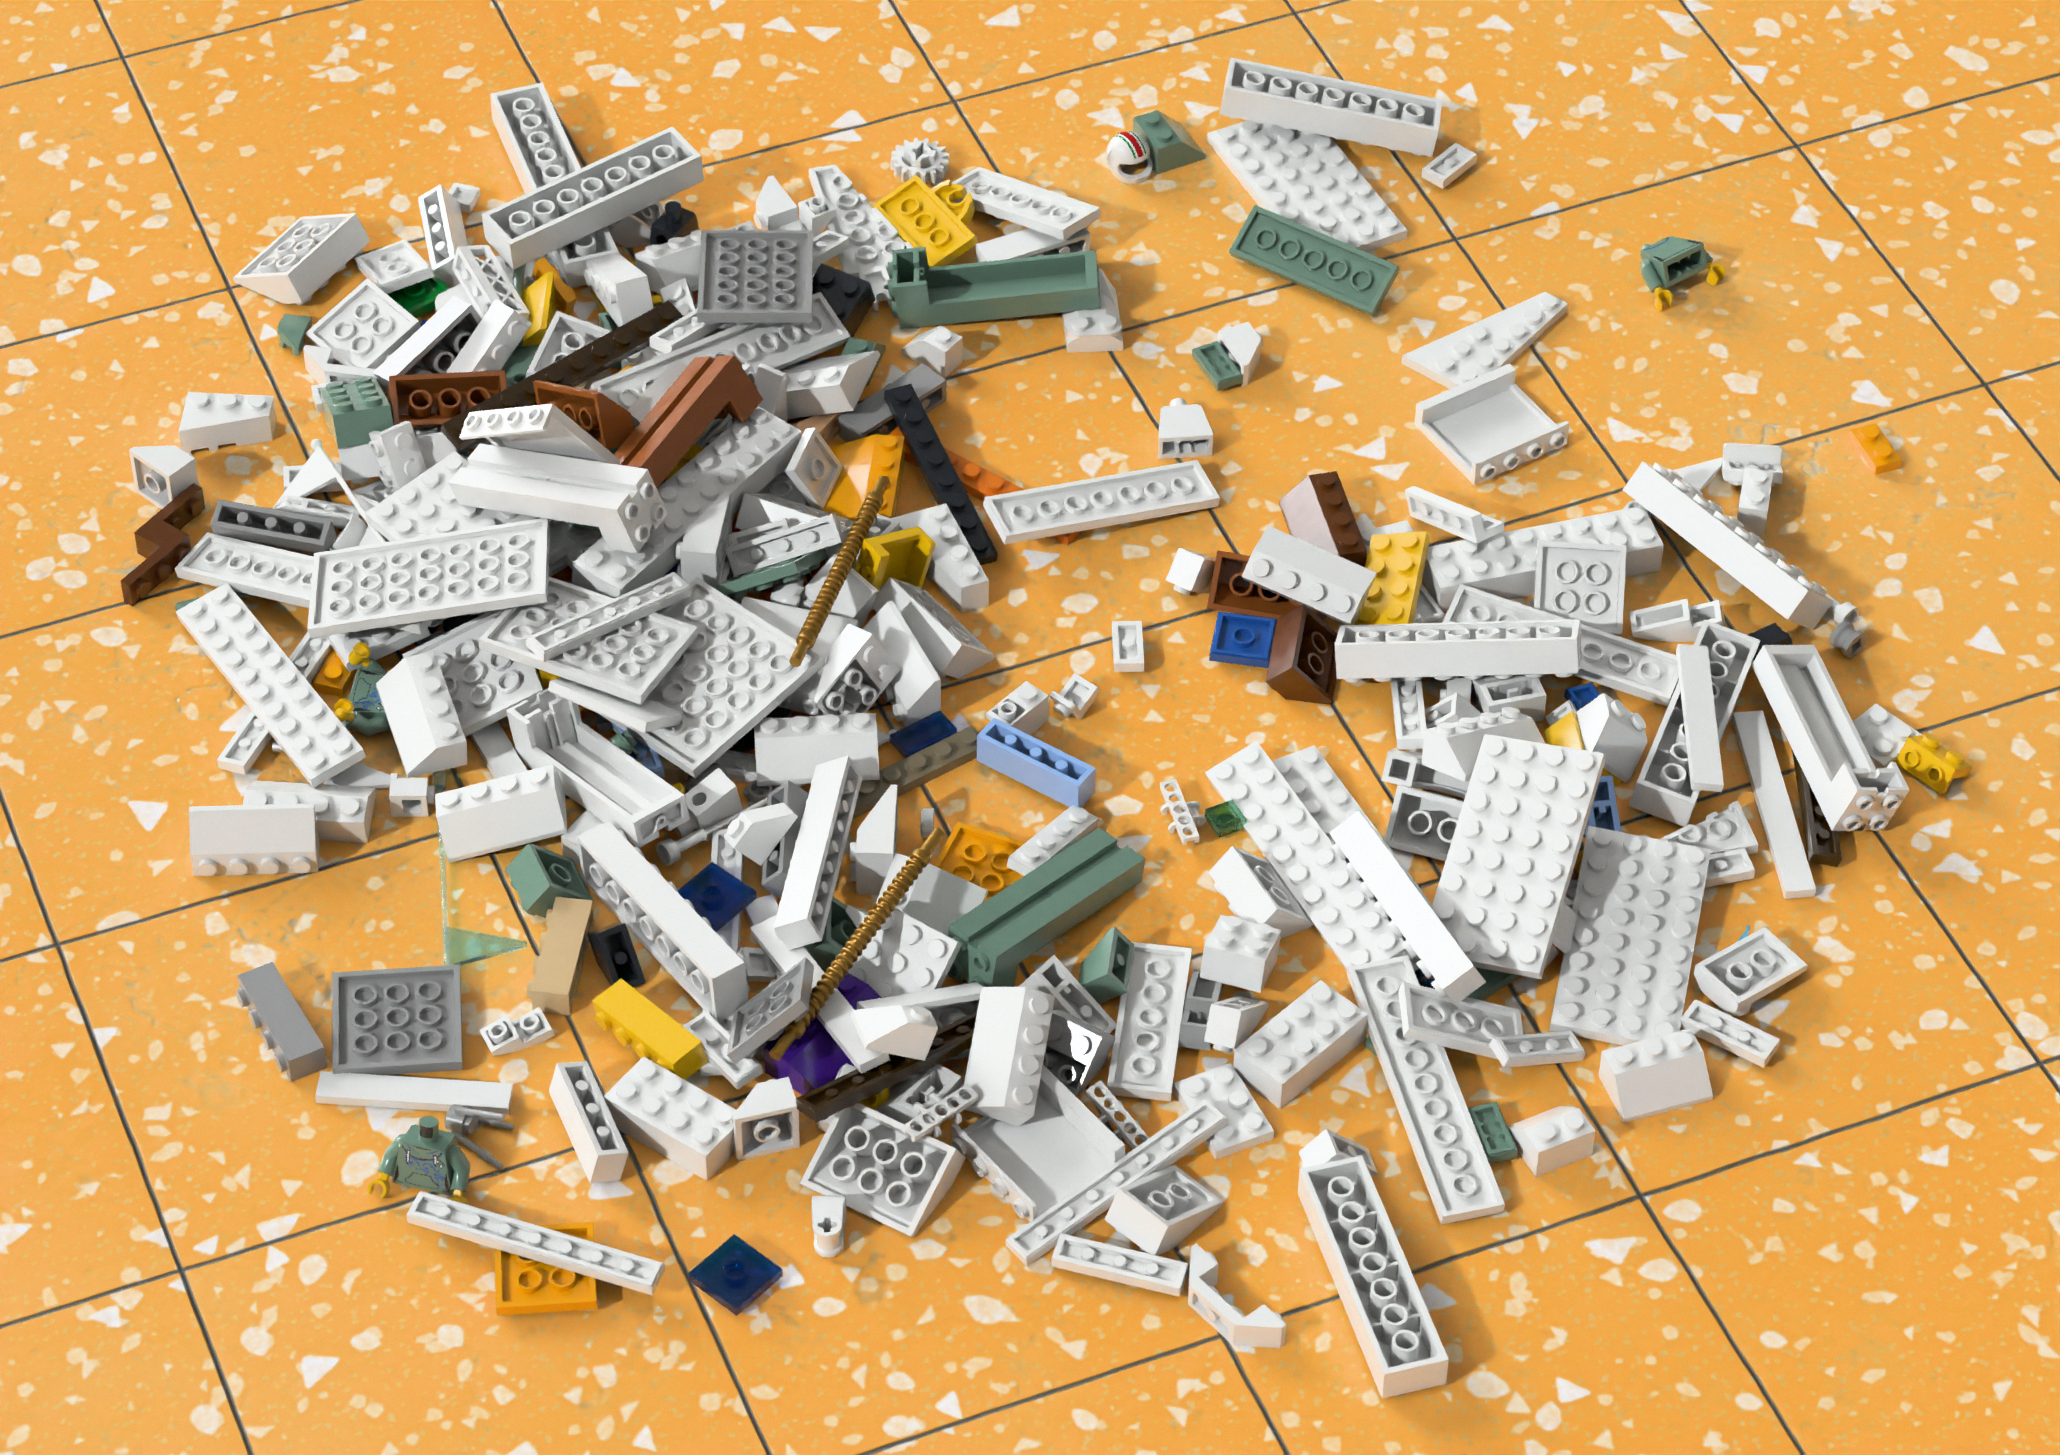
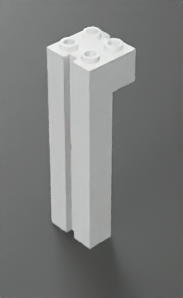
(563, 489)
(1827, 741)
(595, 769)

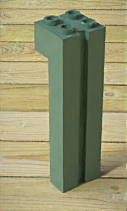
(990, 288)
(1041, 908)

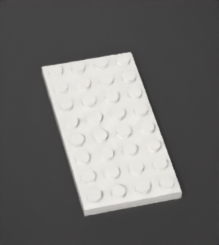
(1307, 182)
(429, 577)
(1516, 851)
(1630, 938)

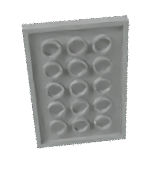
(755, 277)

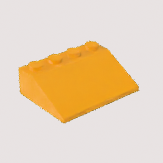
(863, 464)

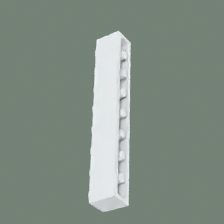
(818, 853)
(1407, 908)

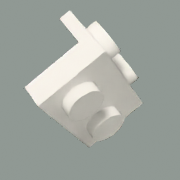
(397, 454)
(1752, 456)

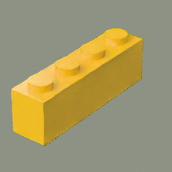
(648, 1030)

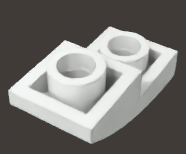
(508, 1036)

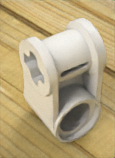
(828, 1224)

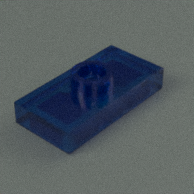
(922, 734)

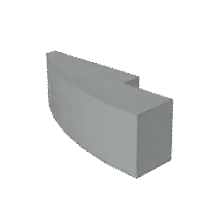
(1198, 1001)

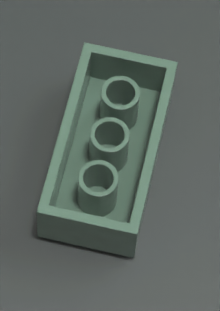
(355, 411)

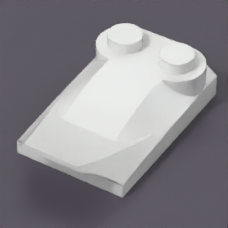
(1095, 328)
(562, 338)
(1747, 971)

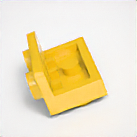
(1932, 762)

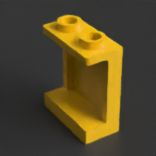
(897, 555)

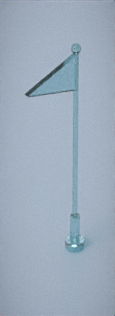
(463, 945)

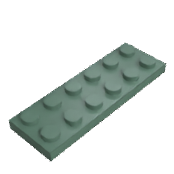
(1314, 260)

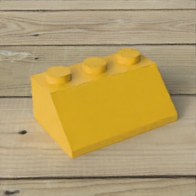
(541, 304)

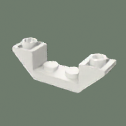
(813, 216)
(321, 366)
(1257, 1329)

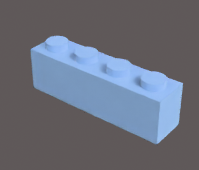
(1035, 764)

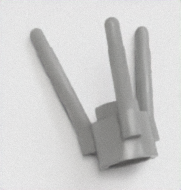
(465, 1121)

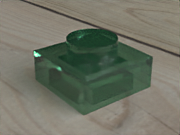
(1225, 818)

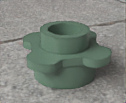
(624, 742)

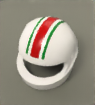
(1128, 149)

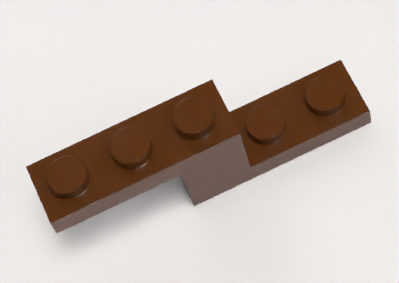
(162, 544)

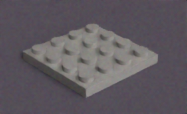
(397, 1020)

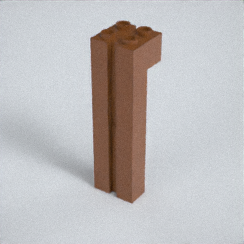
(701, 393)

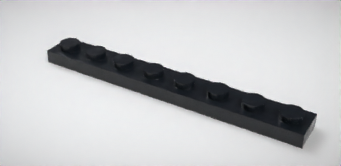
(938, 468)

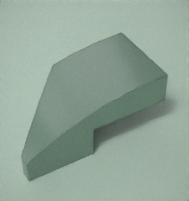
(292, 332)

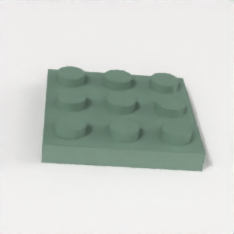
(772, 574)

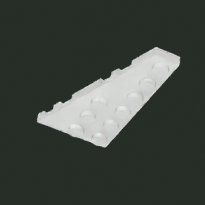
(869, 231)
(1486, 343)

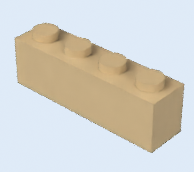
(561, 956)

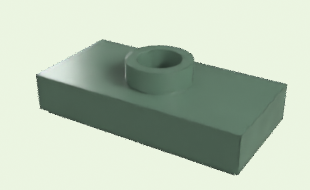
(1217, 365)
(1493, 1132)

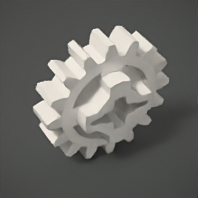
(920, 159)

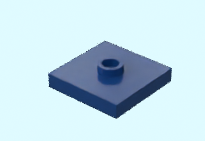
(1242, 639)

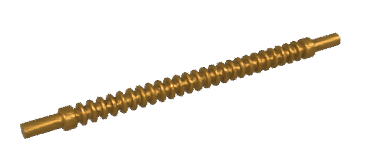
(839, 571)
(863, 935)

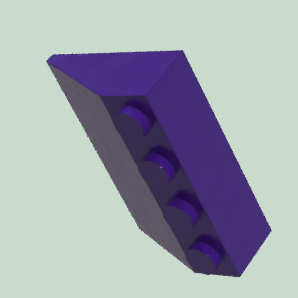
(816, 1055)

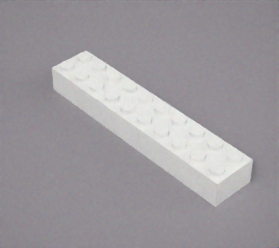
(540, 156)
(735, 462)

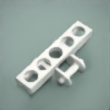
(1181, 810)
(943, 1106)
(1108, 1113)

